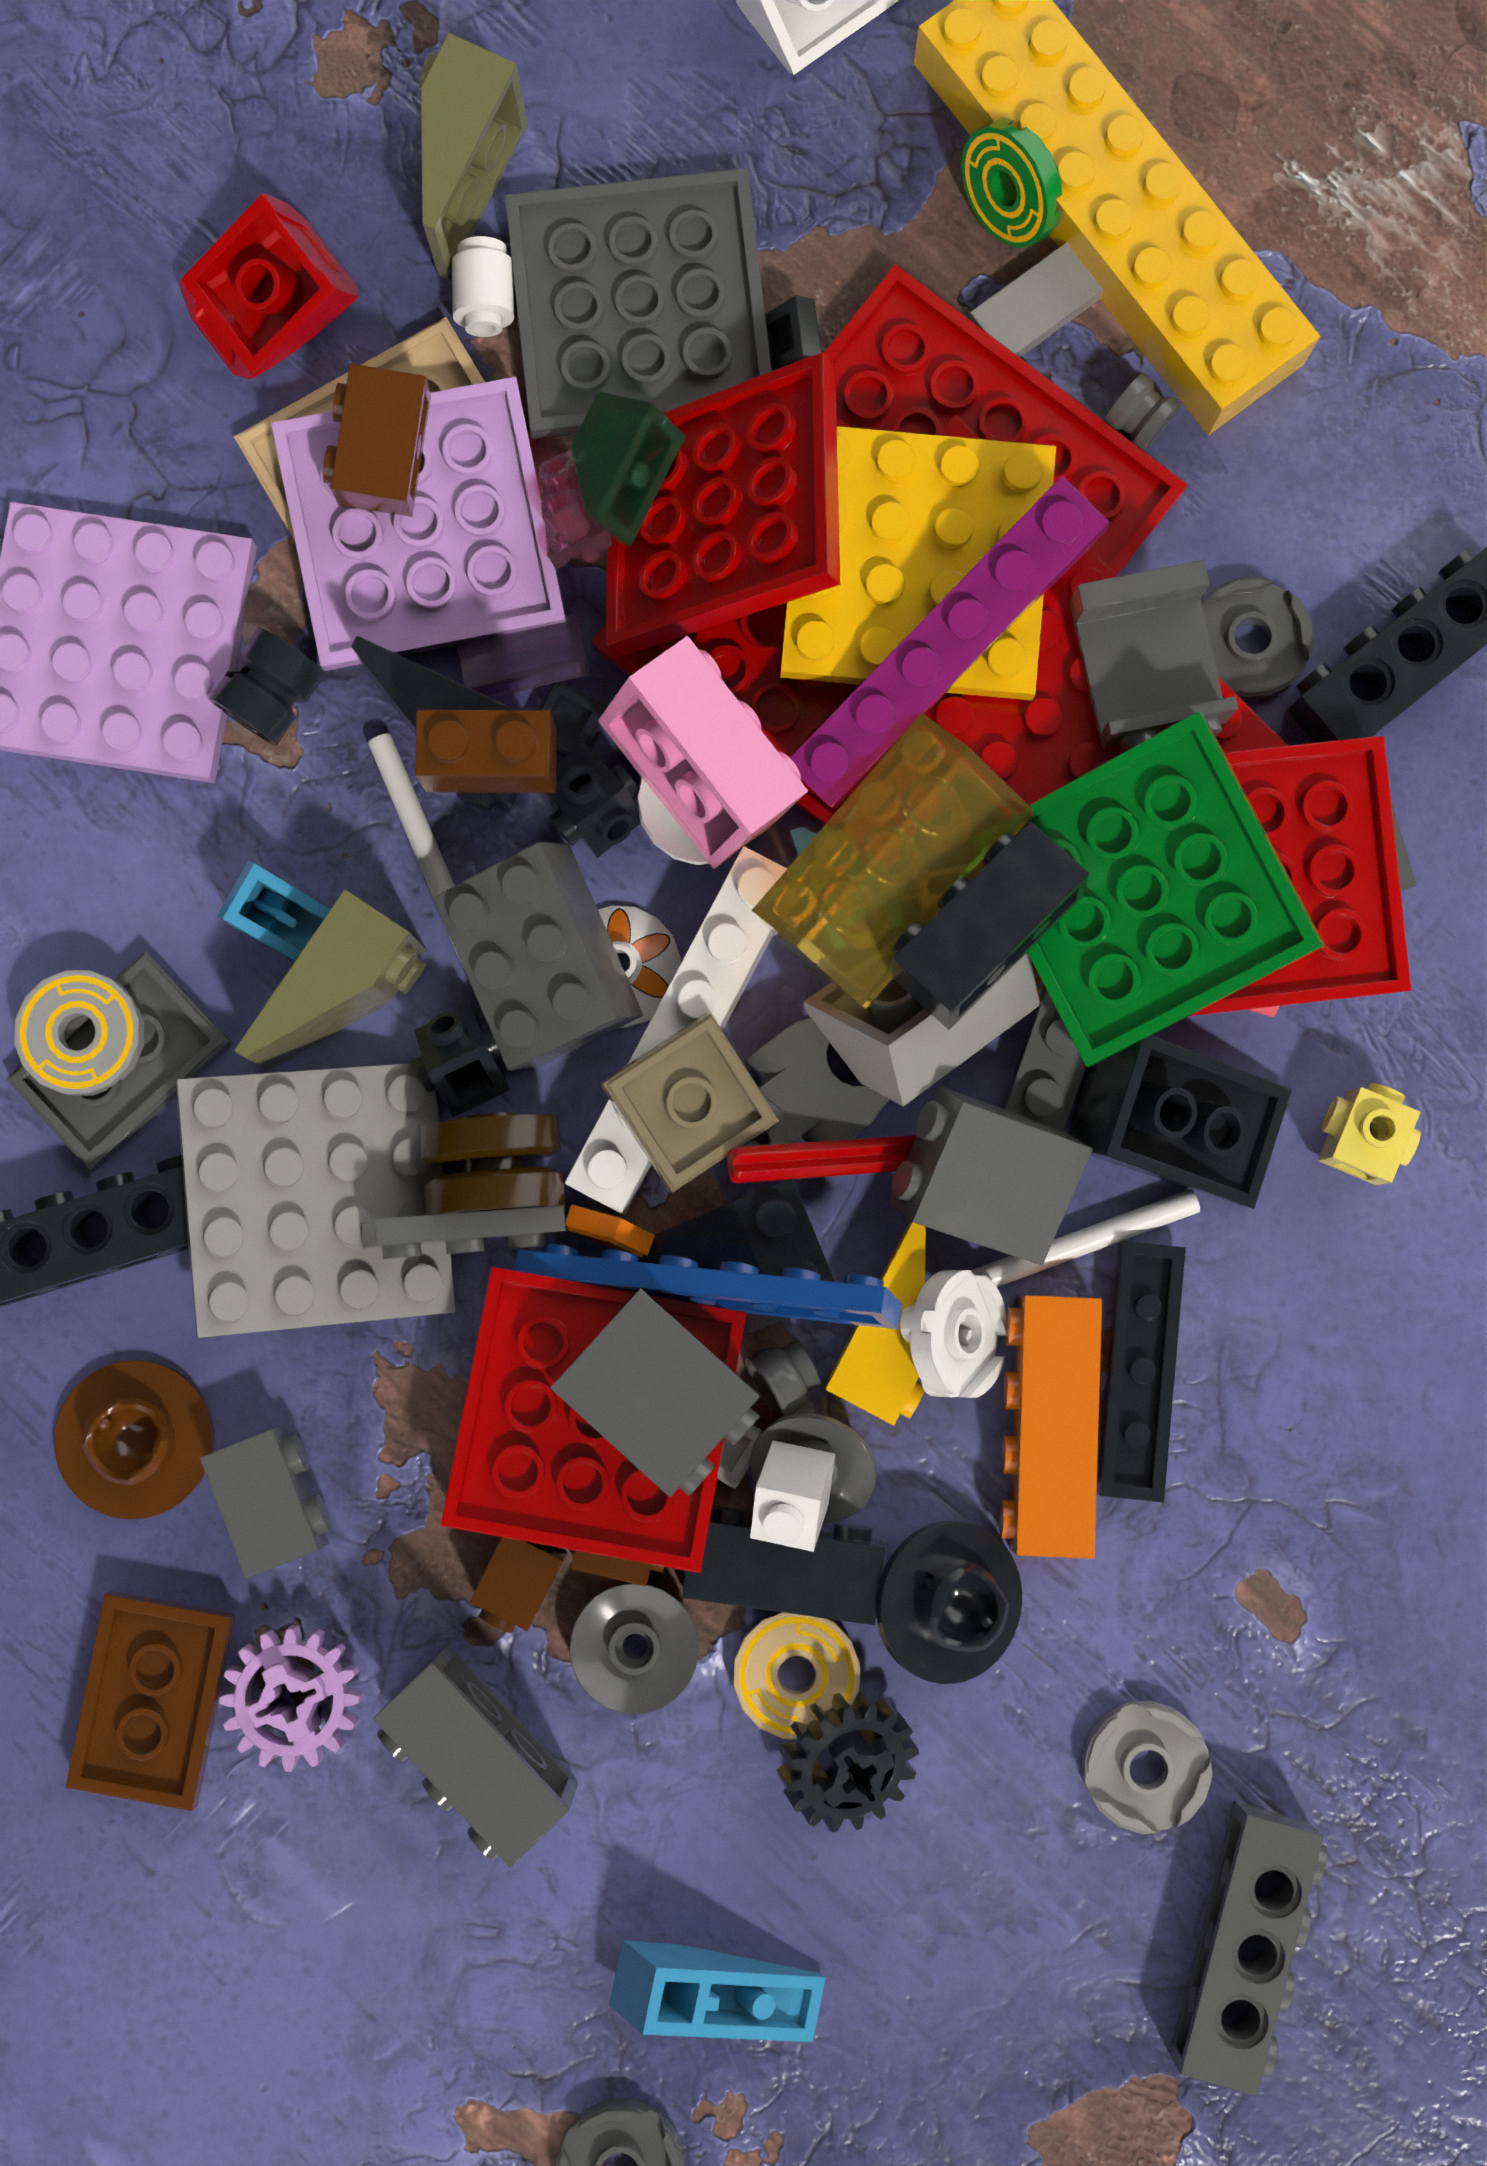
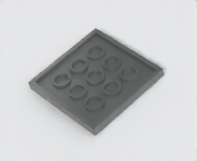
(636, 293)

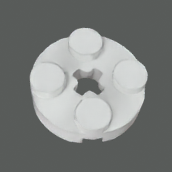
(951, 1357)

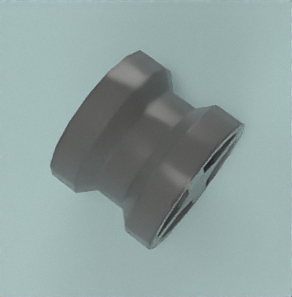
(1142, 412)

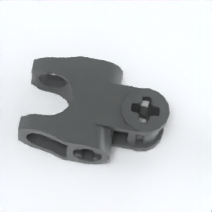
(806, 1093)

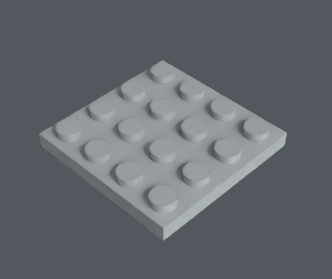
(280, 1190)

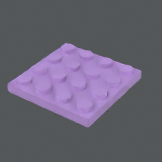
(453, 571)
(118, 639)

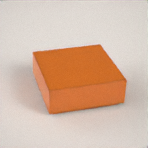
(609, 1231)

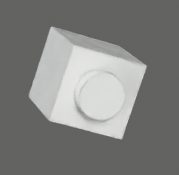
(792, 1496)

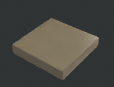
(689, 1102)

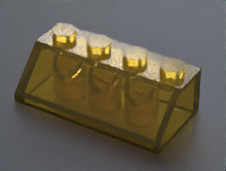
(890, 857)

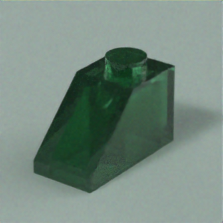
(622, 461)

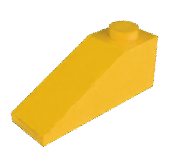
(877, 1362)

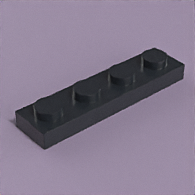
(1141, 1371)

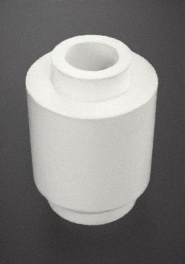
(482, 286)

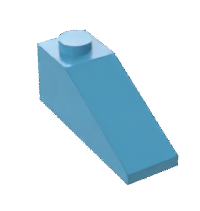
(713, 1994)

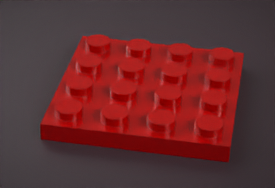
(740, 513)
(1336, 839)
(537, 1467)

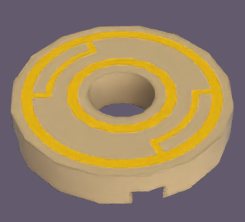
(769, 1645)

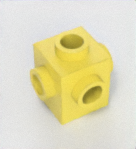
(1349, 1139)

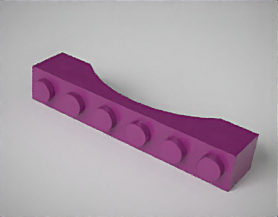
(949, 641)

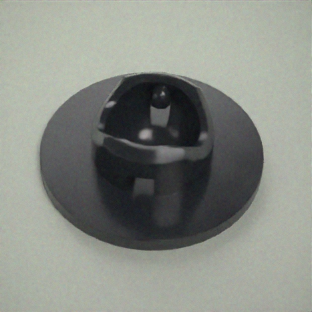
(949, 1602)

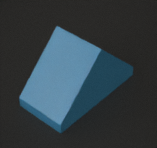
(272, 911)

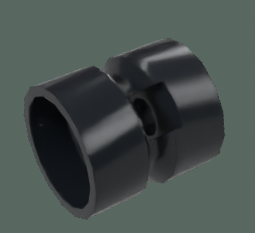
(267, 686)

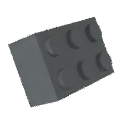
(538, 955)
(476, 1757)

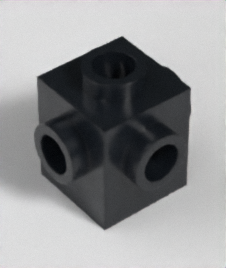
(593, 801)
(460, 1060)

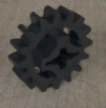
(818, 1776)

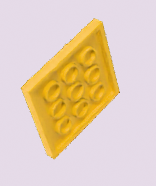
(909, 531)

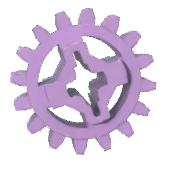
(299, 1722)

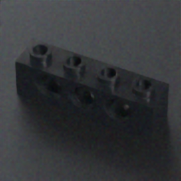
(1327, 703)
(69, 1255)

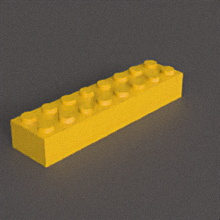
(1127, 203)

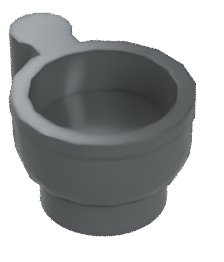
(784, 1378)

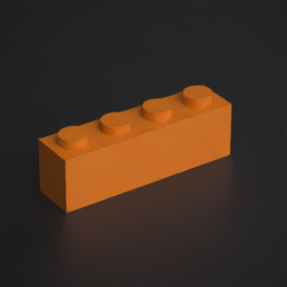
(1054, 1426)

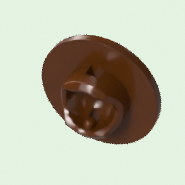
(133, 1439)

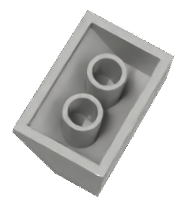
(902, 1046)

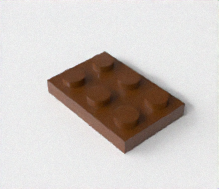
(150, 1701)

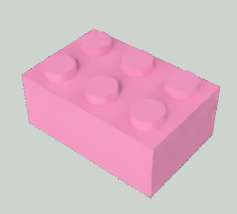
(702, 751)

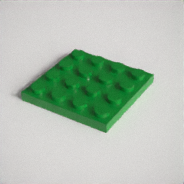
(1176, 894)

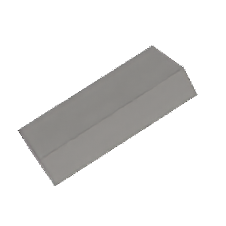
(1038, 302)

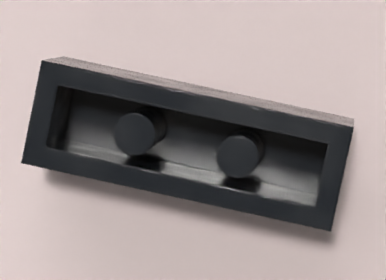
(987, 923)
(829, 1583)

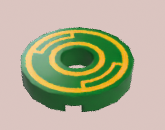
(987, 162)

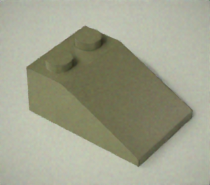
(469, 134)
(340, 976)

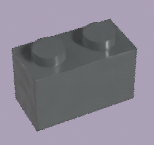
(267, 1500)

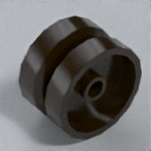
(491, 1159)

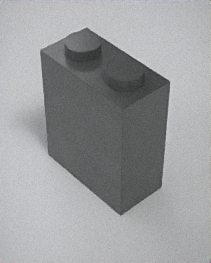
(988, 1175)
(658, 1395)

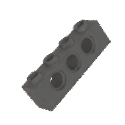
(1246, 2051)

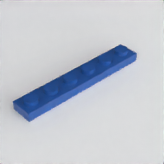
(733, 1287)

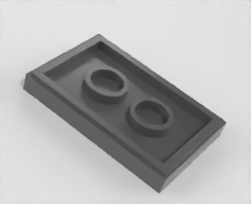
(177, 1045)

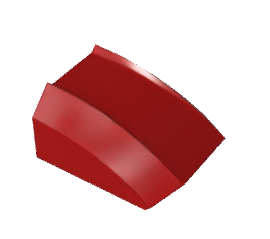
(265, 288)

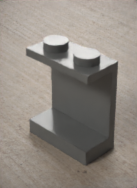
(1148, 653)

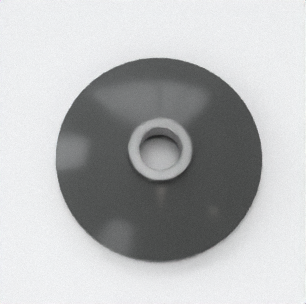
(854, 1463)
(627, 1681)

